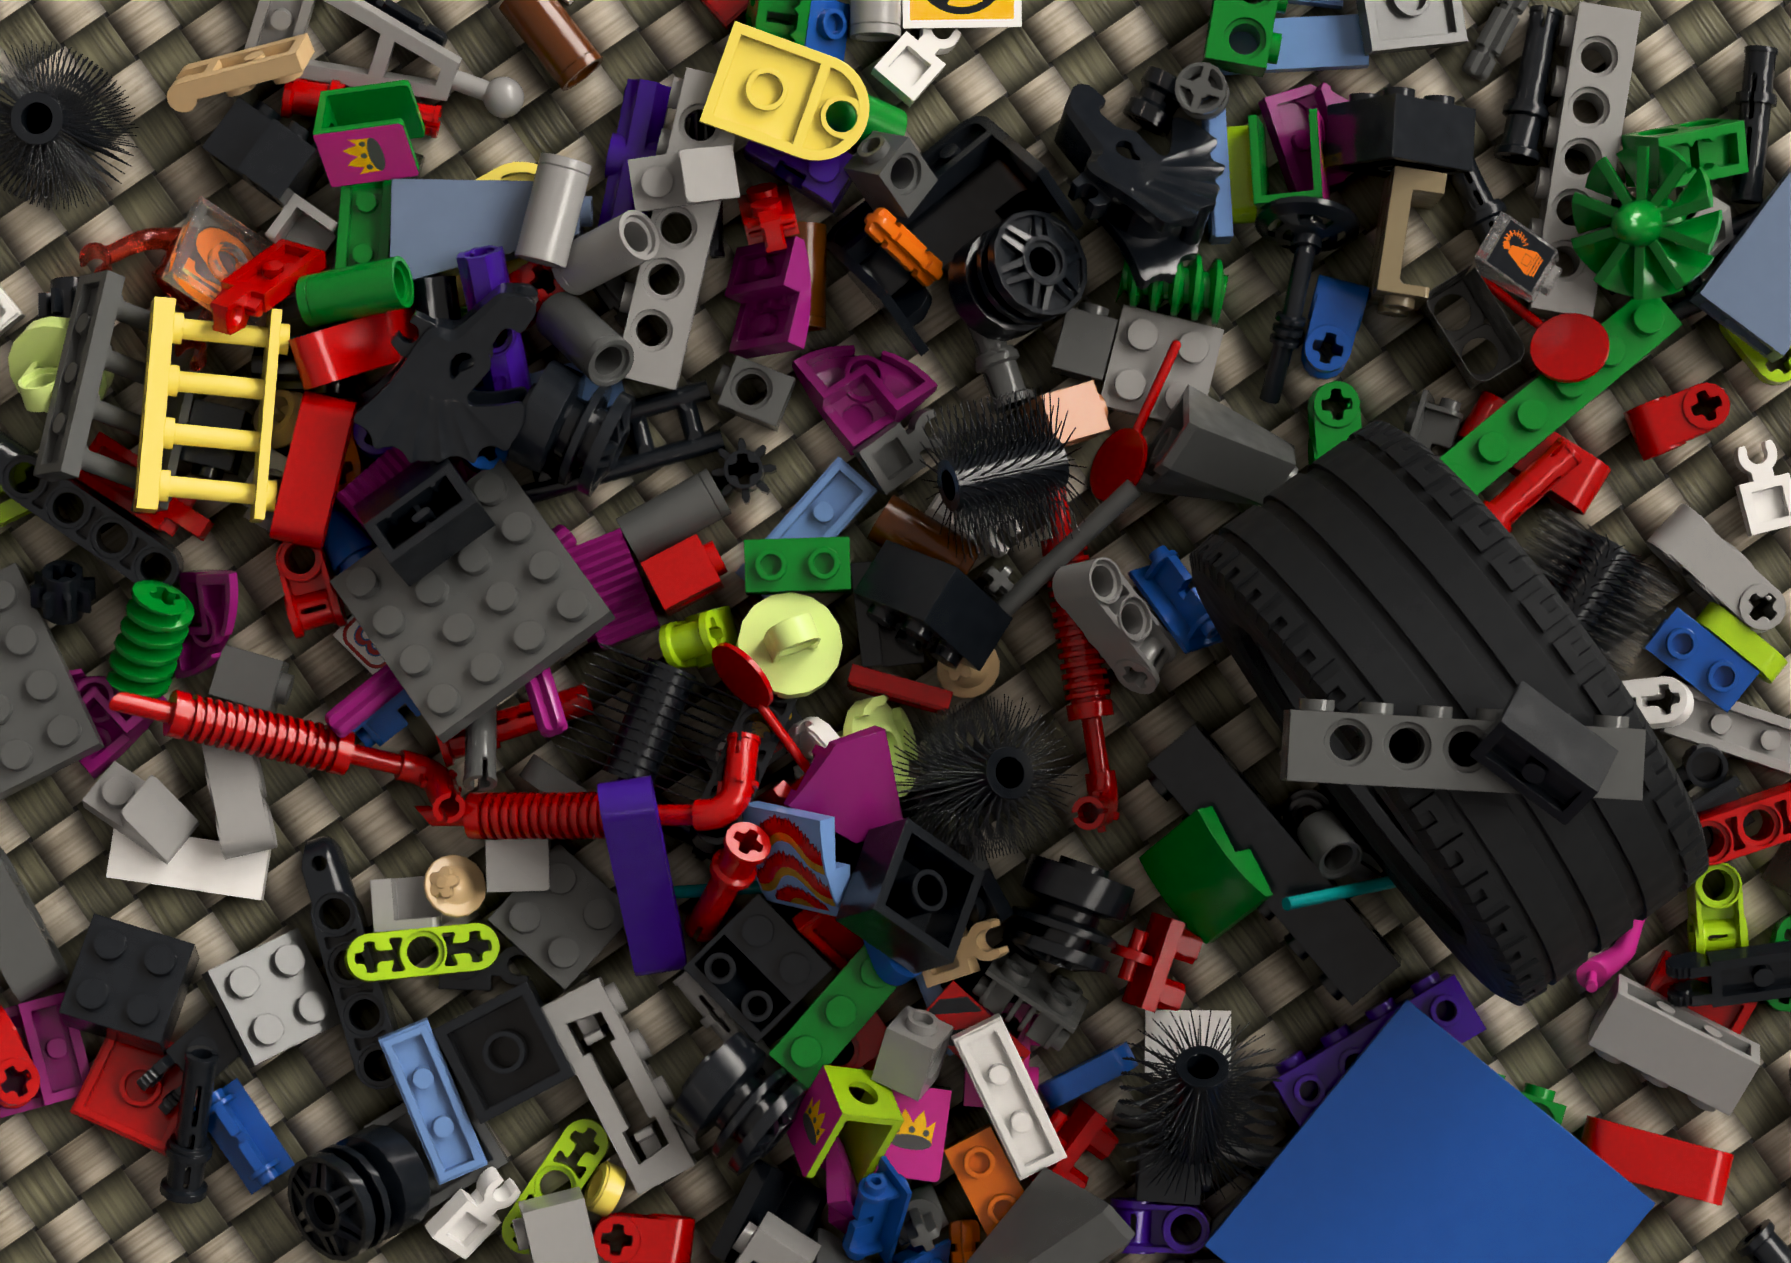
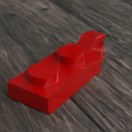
(768, 215)
(263, 283)
(179, 509)

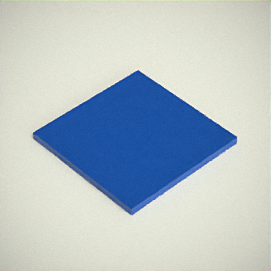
(1430, 1164)

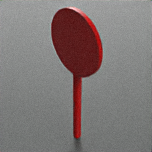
(1564, 346)
(1126, 450)
(751, 685)

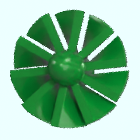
(1650, 242)

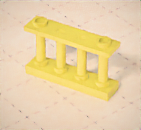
(161, 432)

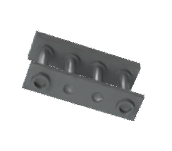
(78, 381)

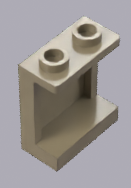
(1400, 191)

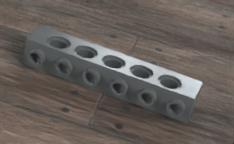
(1309, 758)

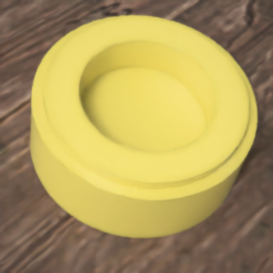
(605, 1188)

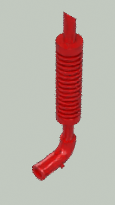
(1087, 700)
(292, 742)
(579, 816)

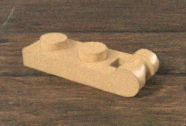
(240, 71)

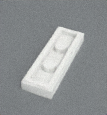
(195, 867)
(1009, 1096)

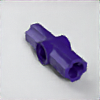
(637, 136)
(480, 273)

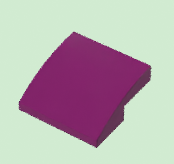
(773, 299)
(54, 1050)

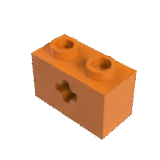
(984, 1175)

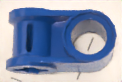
(1333, 318)

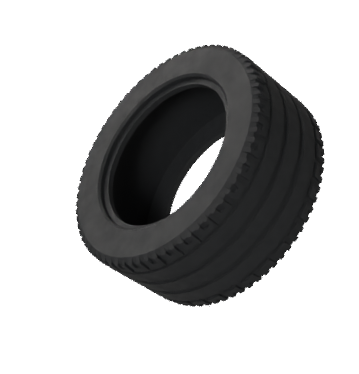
(1411, 593)

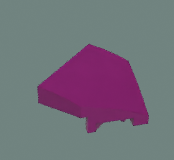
(1289, 131)
(852, 783)

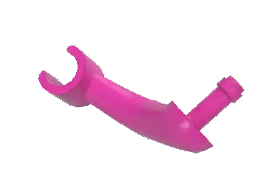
(1603, 966)

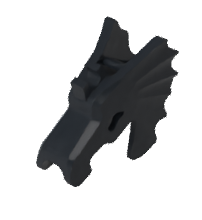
(1146, 203)
(430, 402)

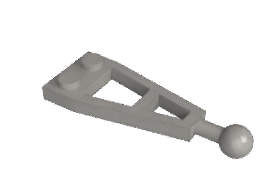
(289, 18)

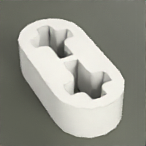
(1654, 689)

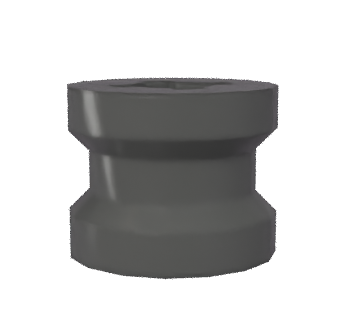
(1196, 78)

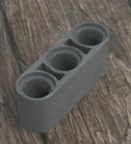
(26, 947)

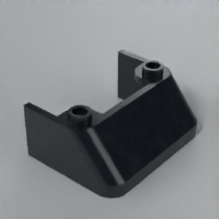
(979, 184)

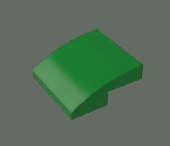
(1204, 876)

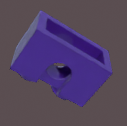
(824, 180)

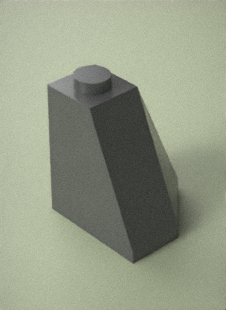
(1215, 454)
(1056, 1225)

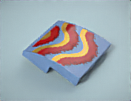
(801, 859)

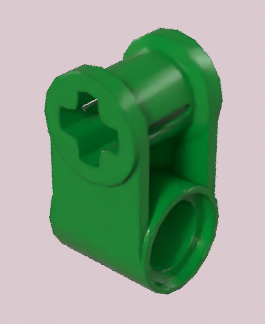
(1323, 429)

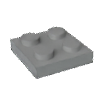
(1138, 355)

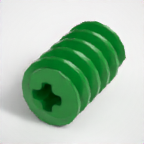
(1191, 286)
(150, 639)

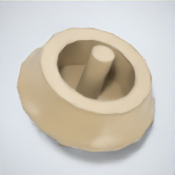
(285, 416)
(966, 681)
(455, 886)

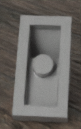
(684, 178)
(141, 811)

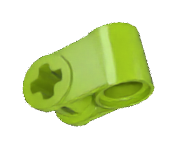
(692, 640)
(1717, 915)

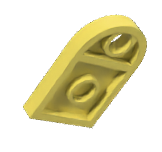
(781, 95)

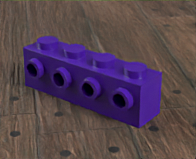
(1312, 1077)

